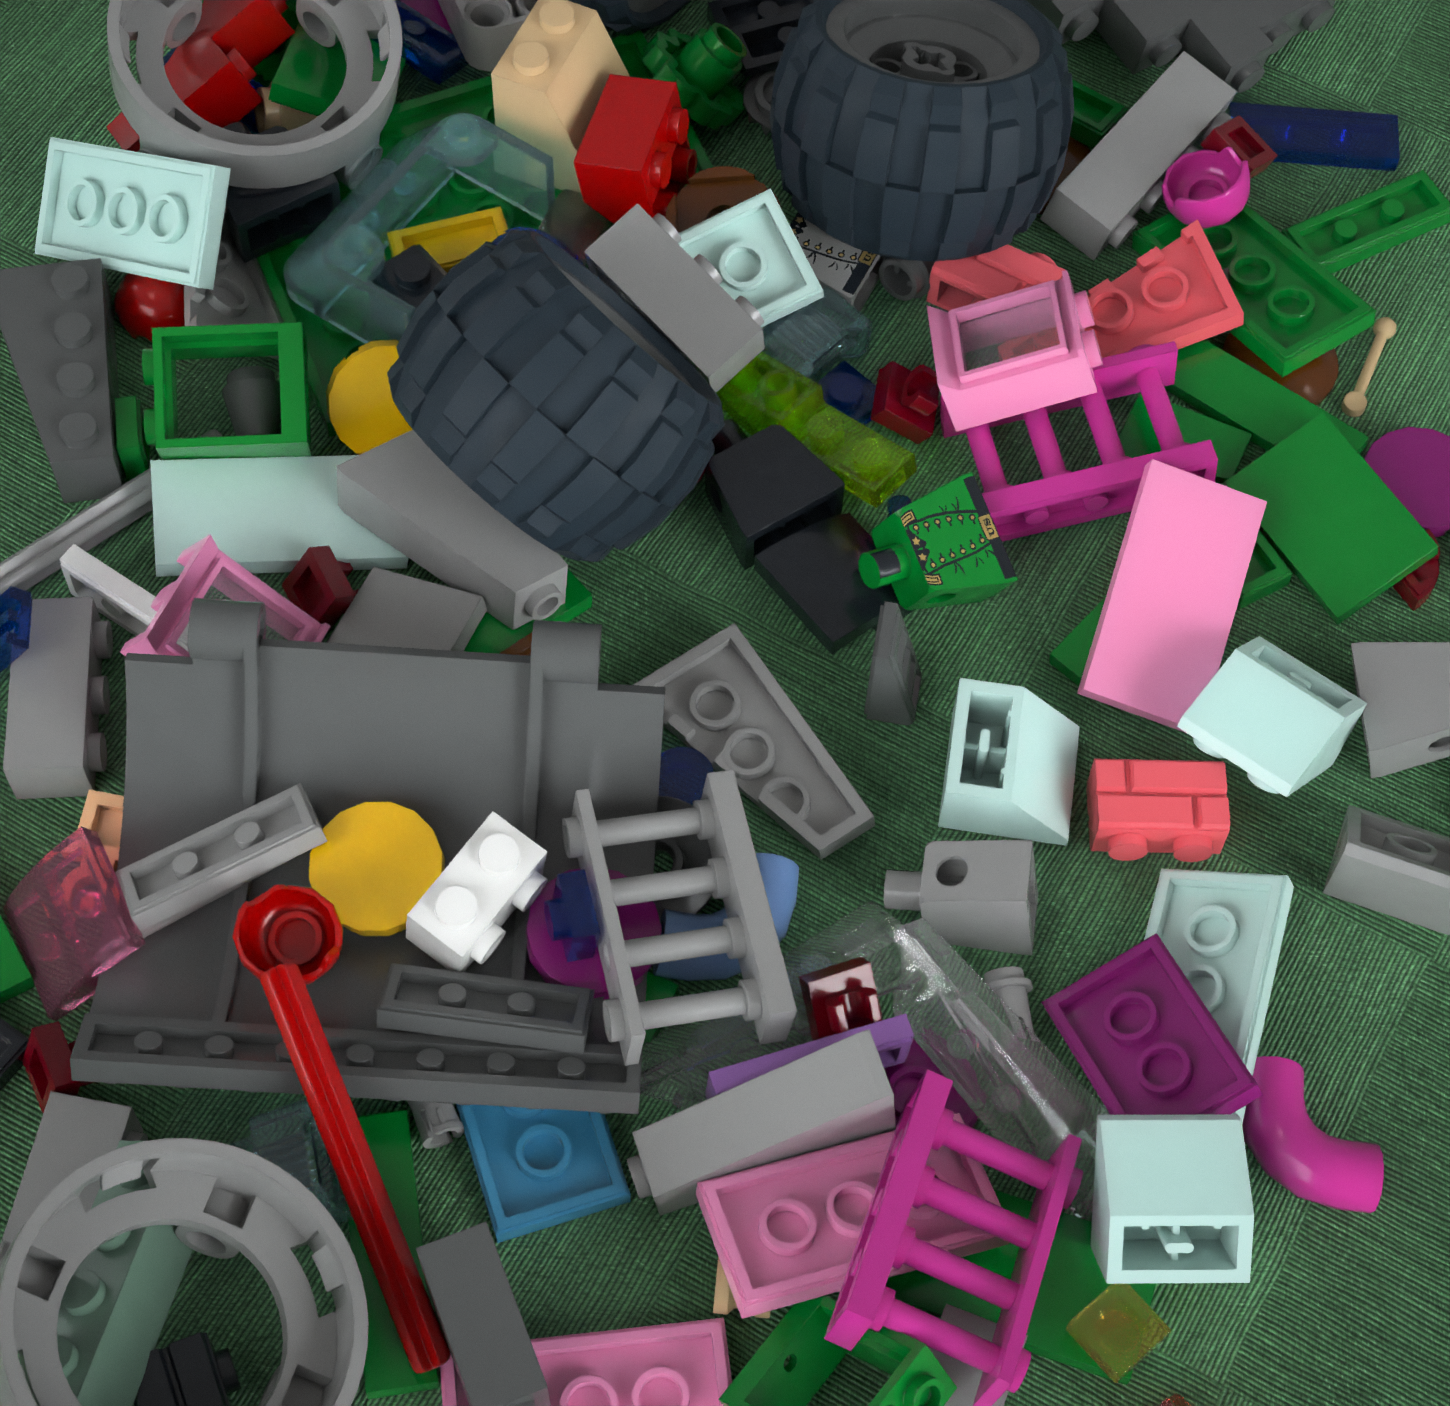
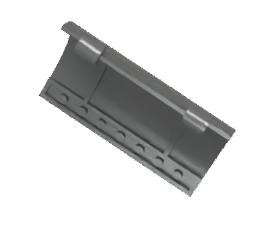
(354, 728)

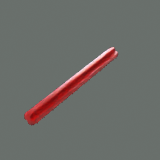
(355, 1168)

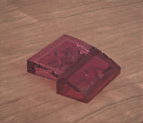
(71, 921)

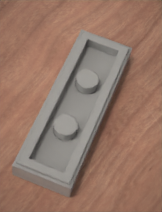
(220, 857)

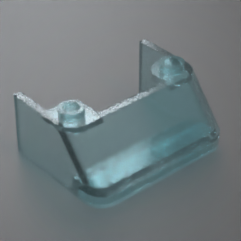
(345, 253)

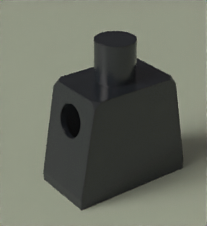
(276, 216)
(767, 488)

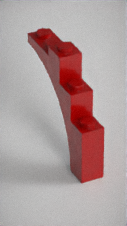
(218, 62)

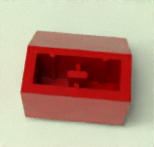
(635, 148)

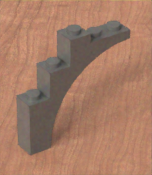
(1222, 35)

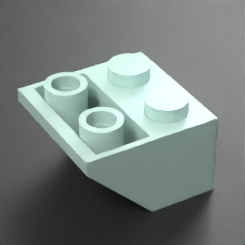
(1272, 717)
(1008, 764)
(1172, 1199)

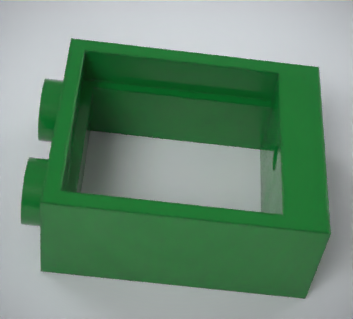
(228, 341)
(764, 1380)

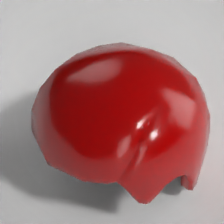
(148, 304)
(288, 927)

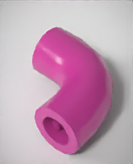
(1301, 1155)

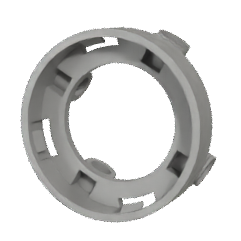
(336, 142)
(221, 1206)

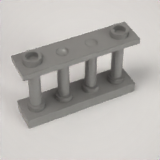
(730, 875)

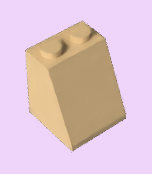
(554, 80)

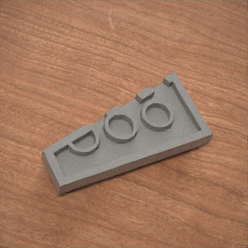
(743, 721)

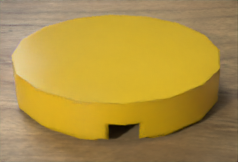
(362, 400)
(376, 866)

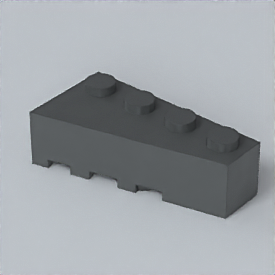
(66, 360)

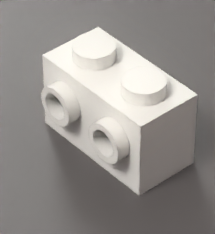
(476, 894)

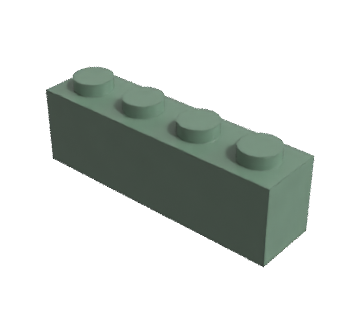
(118, 1307)

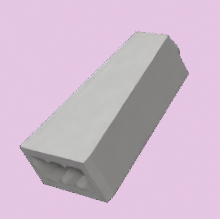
(450, 531)
(782, 1114)

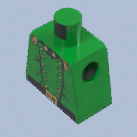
(939, 550)

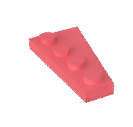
(1166, 298)

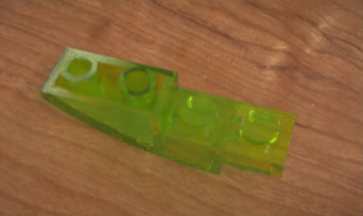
(778, 395)

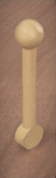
(1355, 401)

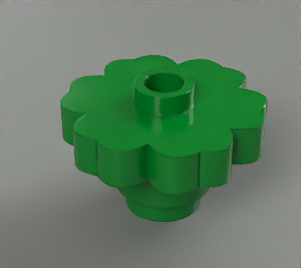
(702, 71)

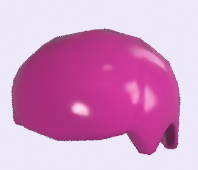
(1207, 187)

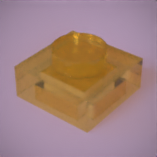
(1118, 1330)

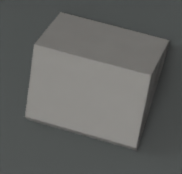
(1392, 869)

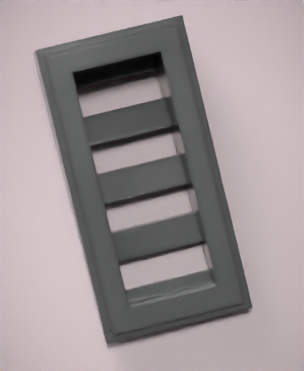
(893, 672)

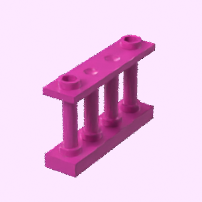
(1098, 491)
(890, 1243)

